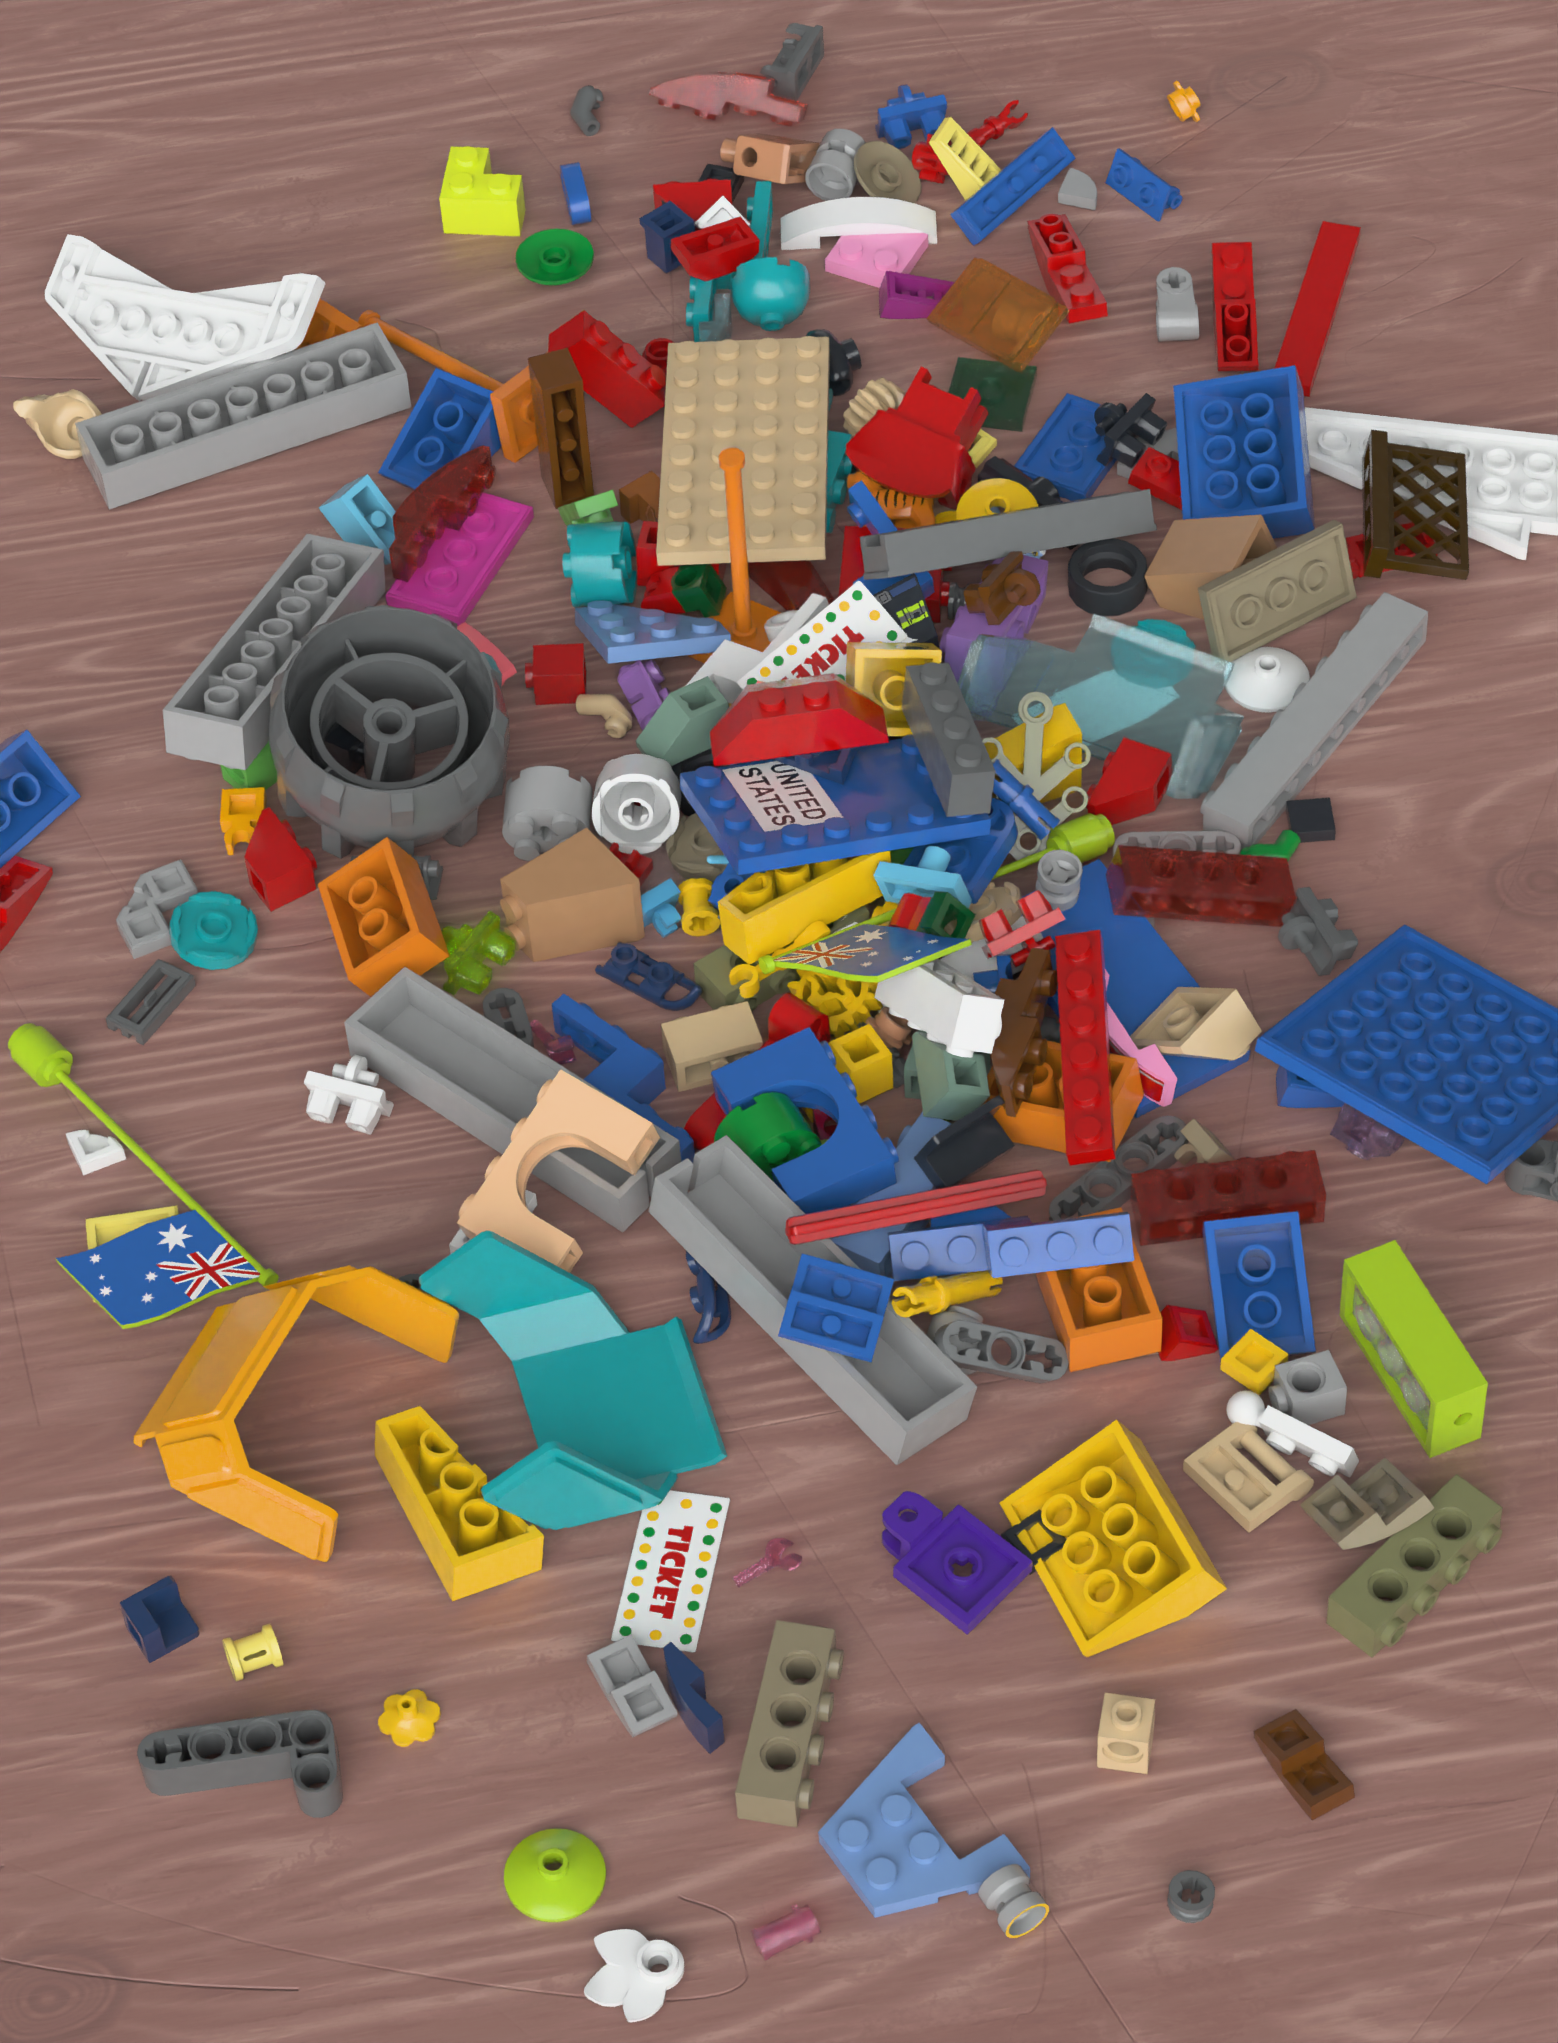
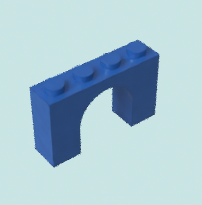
(852, 1160)

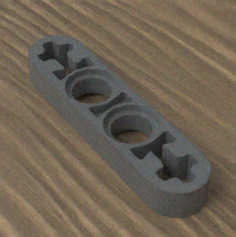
(1113, 1173)

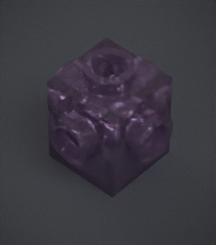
(1365, 1135)

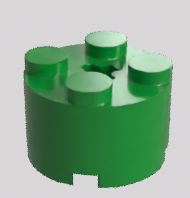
(769, 1131)

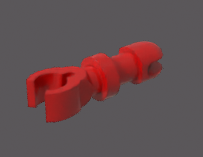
(994, 127)

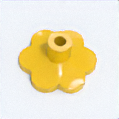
(409, 1717)

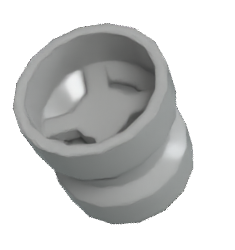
(1059, 878)

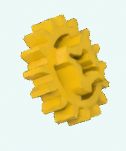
(838, 998)

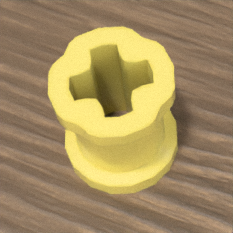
(252, 1652)

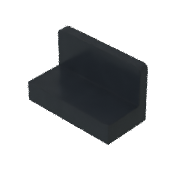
(965, 1146)

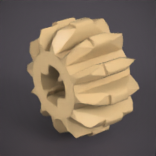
(876, 395)

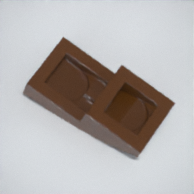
(1302, 1765)

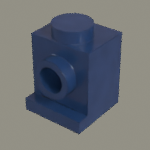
(661, 227)

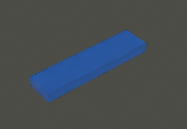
(1012, 186)

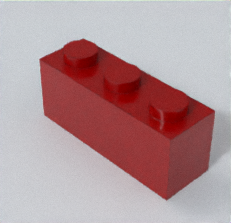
(611, 369)

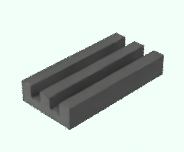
(157, 1004)

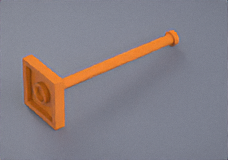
(510, 401)
(738, 613)

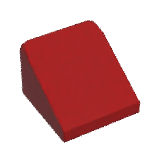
(1185, 1334)

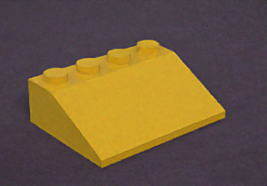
(1127, 1547)

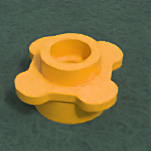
(1184, 102)

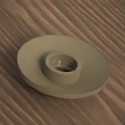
(886, 172)

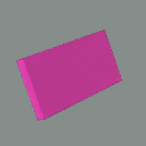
(464, 561)

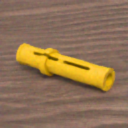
(938, 1294)

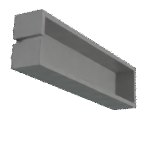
(487, 1085)
(737, 1233)

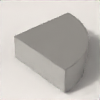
(1078, 190)

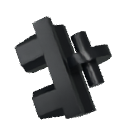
(1122, 427)

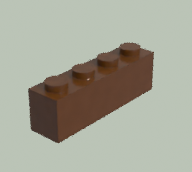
(561, 427)

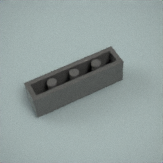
(948, 739)

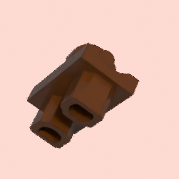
(1002, 589)

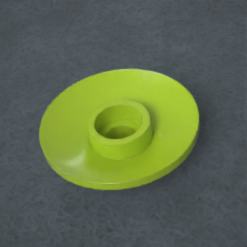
(556, 1893)

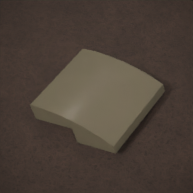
(1369, 1508)

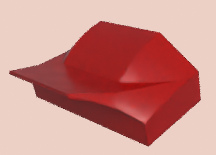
(716, 249)

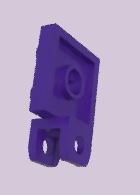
(930, 1546)

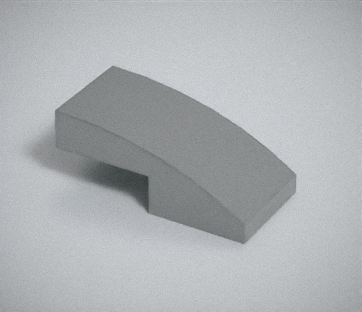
(631, 1686)

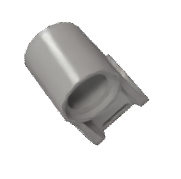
(1176, 307)

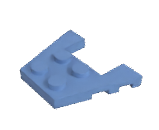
(892, 1847)

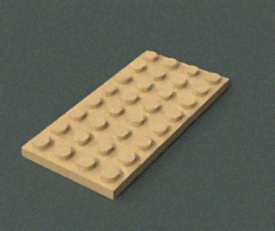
(774, 408)

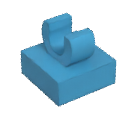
(659, 907)

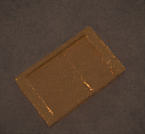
(998, 314)

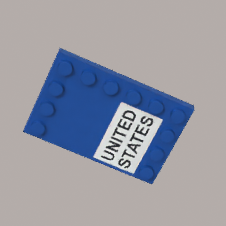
(786, 817)

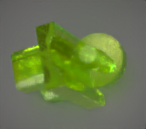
(470, 948)

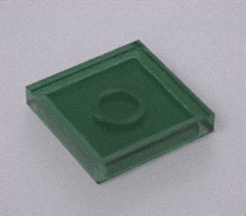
(1001, 388)

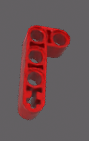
(785, 1019)

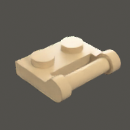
(1238, 1483)

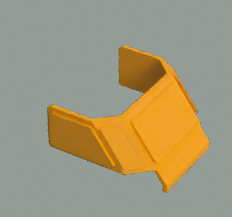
(223, 1366)

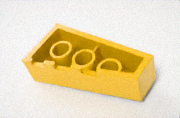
(781, 903)
(441, 1495)

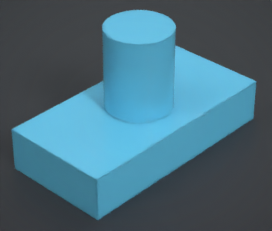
(921, 880)

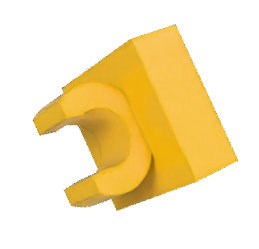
(1253, 1361)

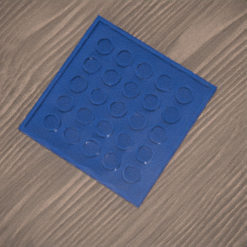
(1430, 1051)

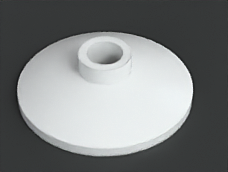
(1266, 679)

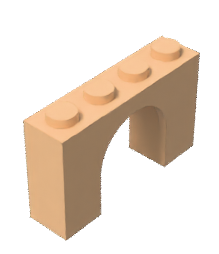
(564, 1117)

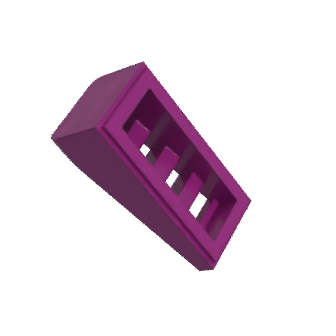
(905, 295)

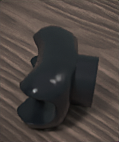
(843, 360)

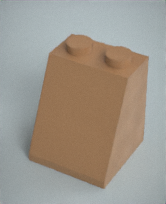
(1201, 552)
(572, 900)

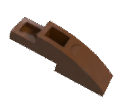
(1020, 1042)

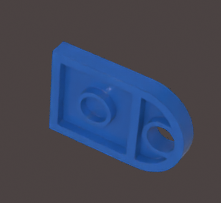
(980, 856)

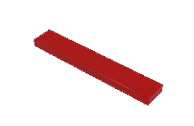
(1318, 301)

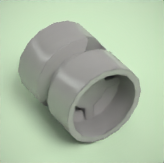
(832, 168)

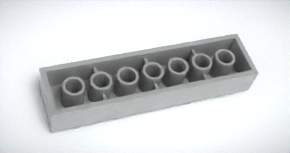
(243, 415)
(226, 701)

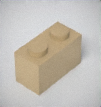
(708, 1042)

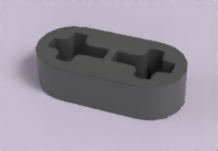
(518, 1022)

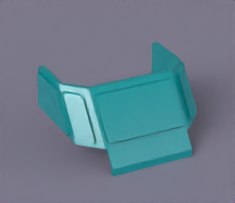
(605, 1404)

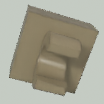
(1202, 1145)

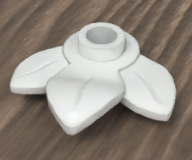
(627, 1974)

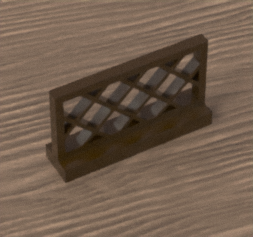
(1383, 505)

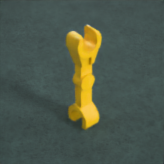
(753, 973)

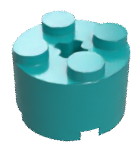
(600, 563)

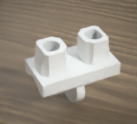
(364, 1101)

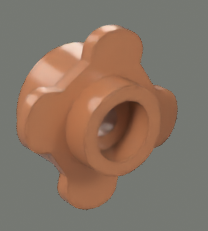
(891, 1028)

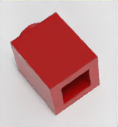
(557, 673)

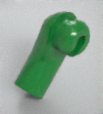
(1282, 848)

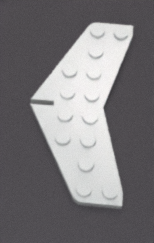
(171, 337)

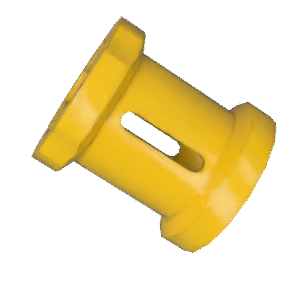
(699, 914)

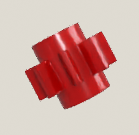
(927, 162)

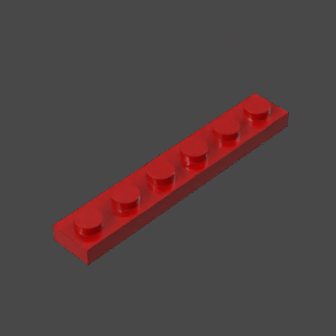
(1085, 1048)

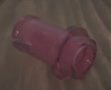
(786, 1931)

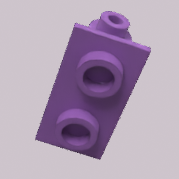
(641, 681)

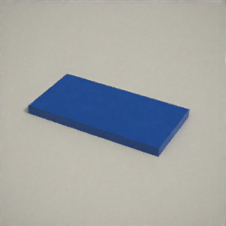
(1140, 973)

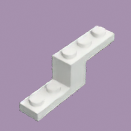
(734, 660)

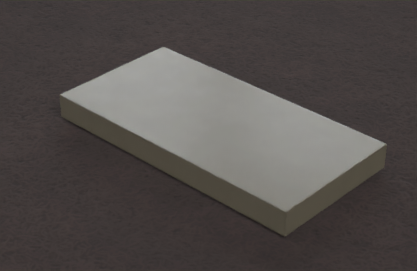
(1277, 592)

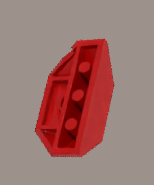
(796, 719)

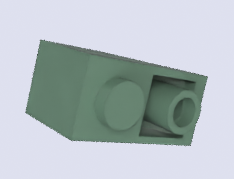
(683, 722)
(947, 1082)

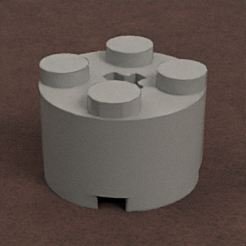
(544, 810)

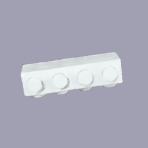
(945, 1006)

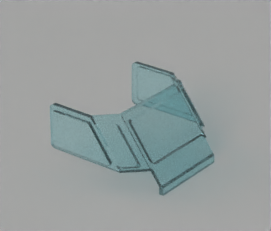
(1115, 688)

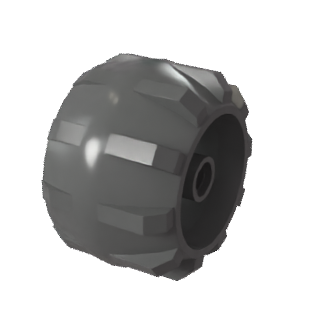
(402, 689)

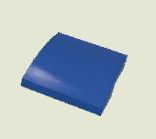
(836, 1307)

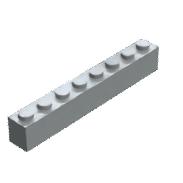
(1316, 720)

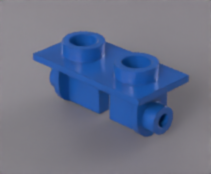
(1142, 185)

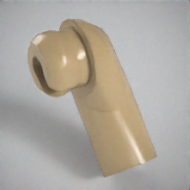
(610, 708)

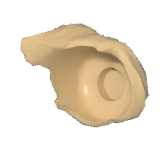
(55, 419)

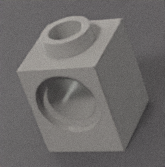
(1314, 1374)

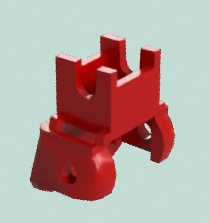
(922, 443)

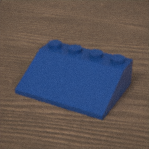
(1246, 449)

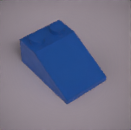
(443, 425)
(1259, 1281)

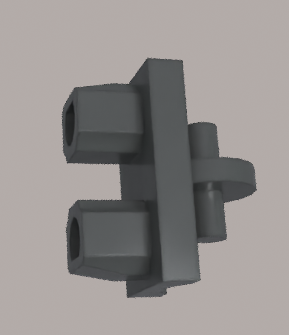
(1313, 931)

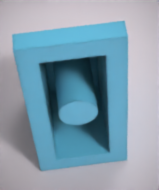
(362, 515)

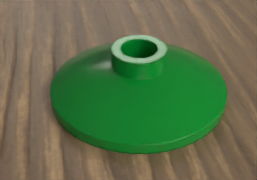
(554, 256)

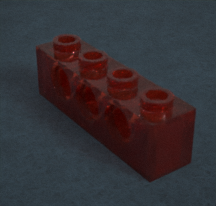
(1200, 886)
(1177, 1201)

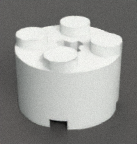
(639, 780)

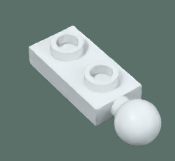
(1291, 1434)

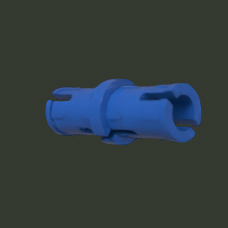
(1022, 801)

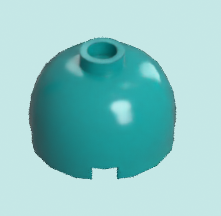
(770, 292)

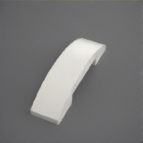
(855, 217)

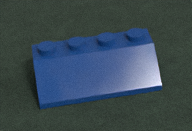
(30, 793)

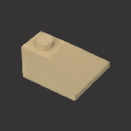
(1200, 1025)

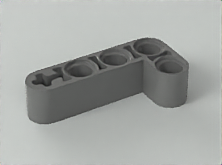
(168, 1773)

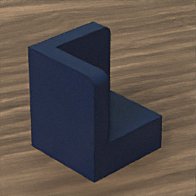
(158, 1619)

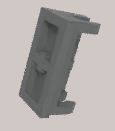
(796, 61)

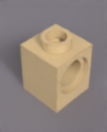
(1126, 1733)

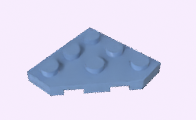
(642, 634)

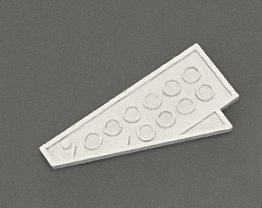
(1507, 471)

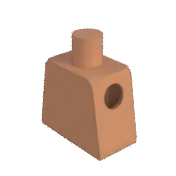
(769, 157)

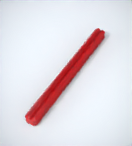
(915, 1207)

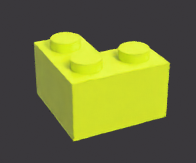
(476, 199)

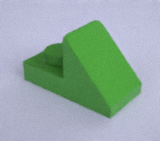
(589, 509)

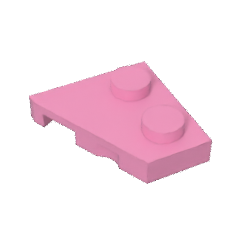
(870, 256)

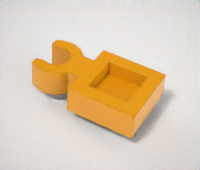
(240, 814)

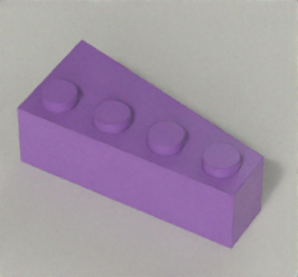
(967, 626)

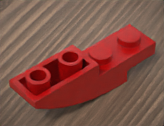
(1065, 268)
(1234, 307)

